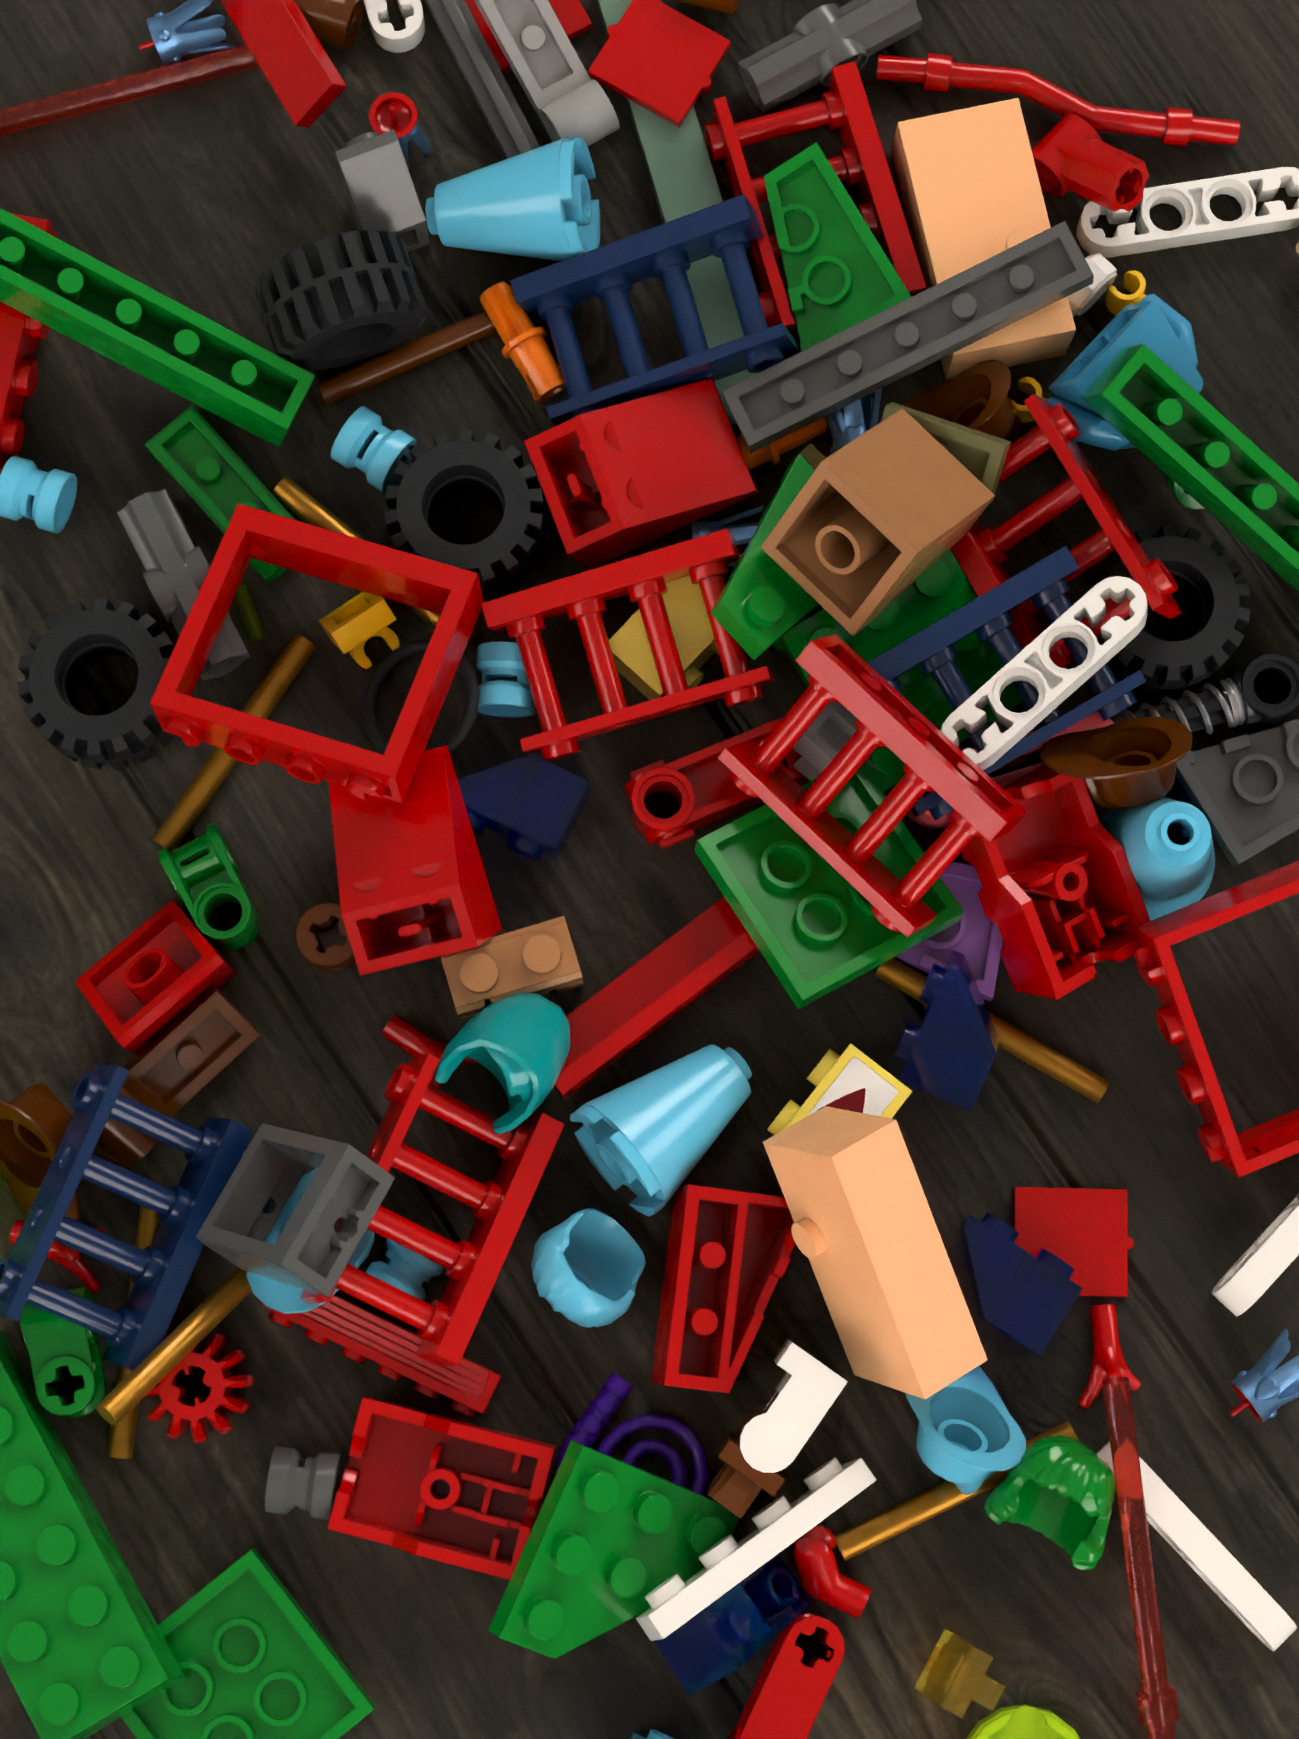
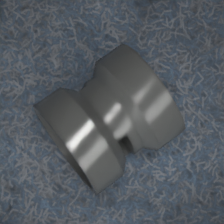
(302, 1482)

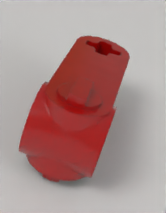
(701, 788)
(791, 1691)

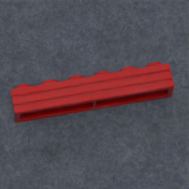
(394, 1348)

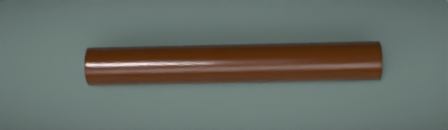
(405, 358)

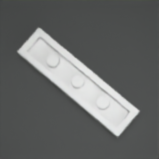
(731, 1562)

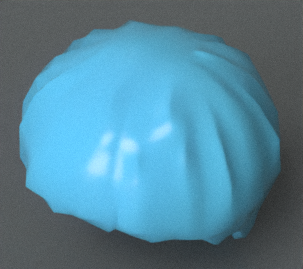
(588, 1268)

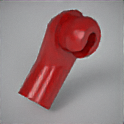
(821, 1575)

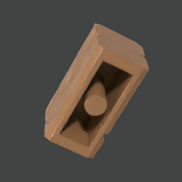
(514, 962)

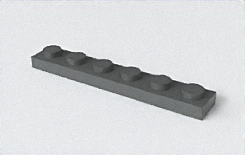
(908, 336)

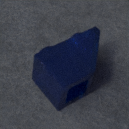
(527, 803)
(954, 1040)
(1012, 1288)
(734, 1626)

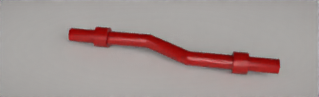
(1174, 126)

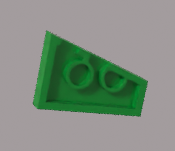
(827, 250)
(760, 597)

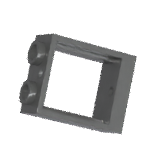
(308, 1248)

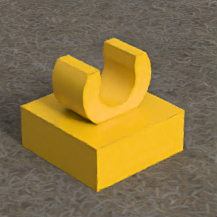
(358, 621)

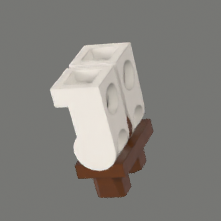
(776, 1432)

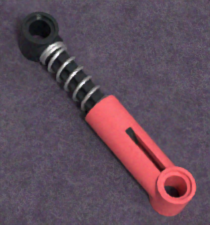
(1226, 703)

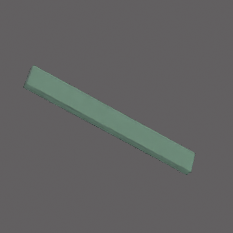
(682, 185)

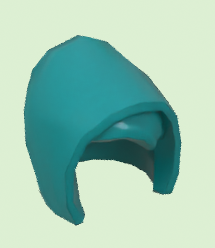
(521, 1044)

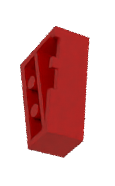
(716, 1283)

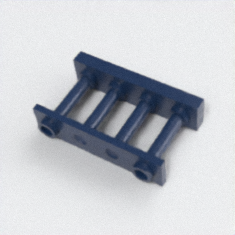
(667, 255)
(990, 621)
(159, 1269)

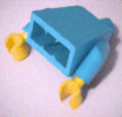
(1137, 322)

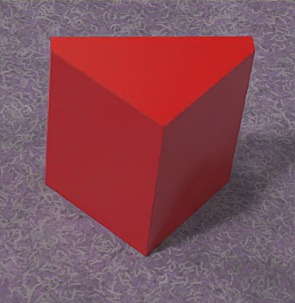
(153, 977)

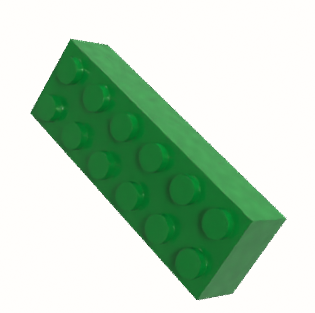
(69, 1608)

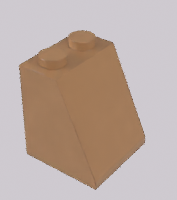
(876, 519)

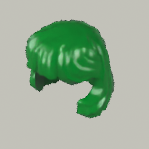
(1062, 1494)

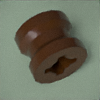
(337, 950)

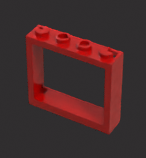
(346, 562)
(1265, 1142)

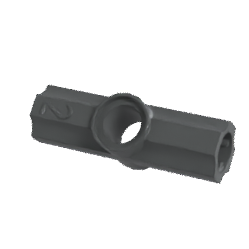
(823, 41)
(177, 573)

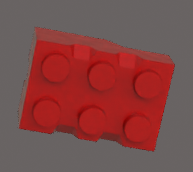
(1057, 887)
(441, 1487)

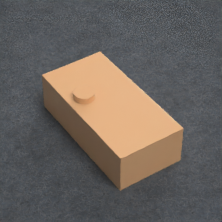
(969, 197)
(875, 1250)

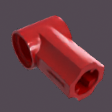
(1079, 161)

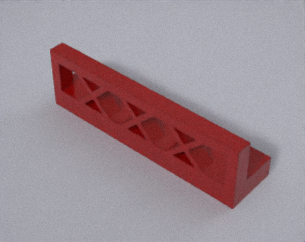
(653, 993)

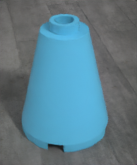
(522, 205)
(1167, 852)
(662, 1123)

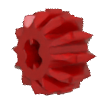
(217, 1376)

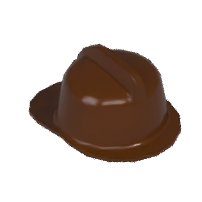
(974, 400)
(1122, 762)
(28, 1141)

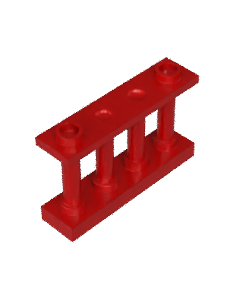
(858, 163)
(983, 551)
(583, 599)
(930, 766)
(496, 1204)

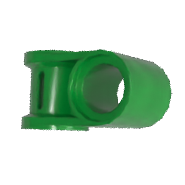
(205, 880)
(62, 1347)

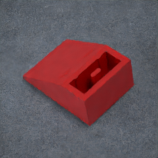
(639, 470)
(411, 871)

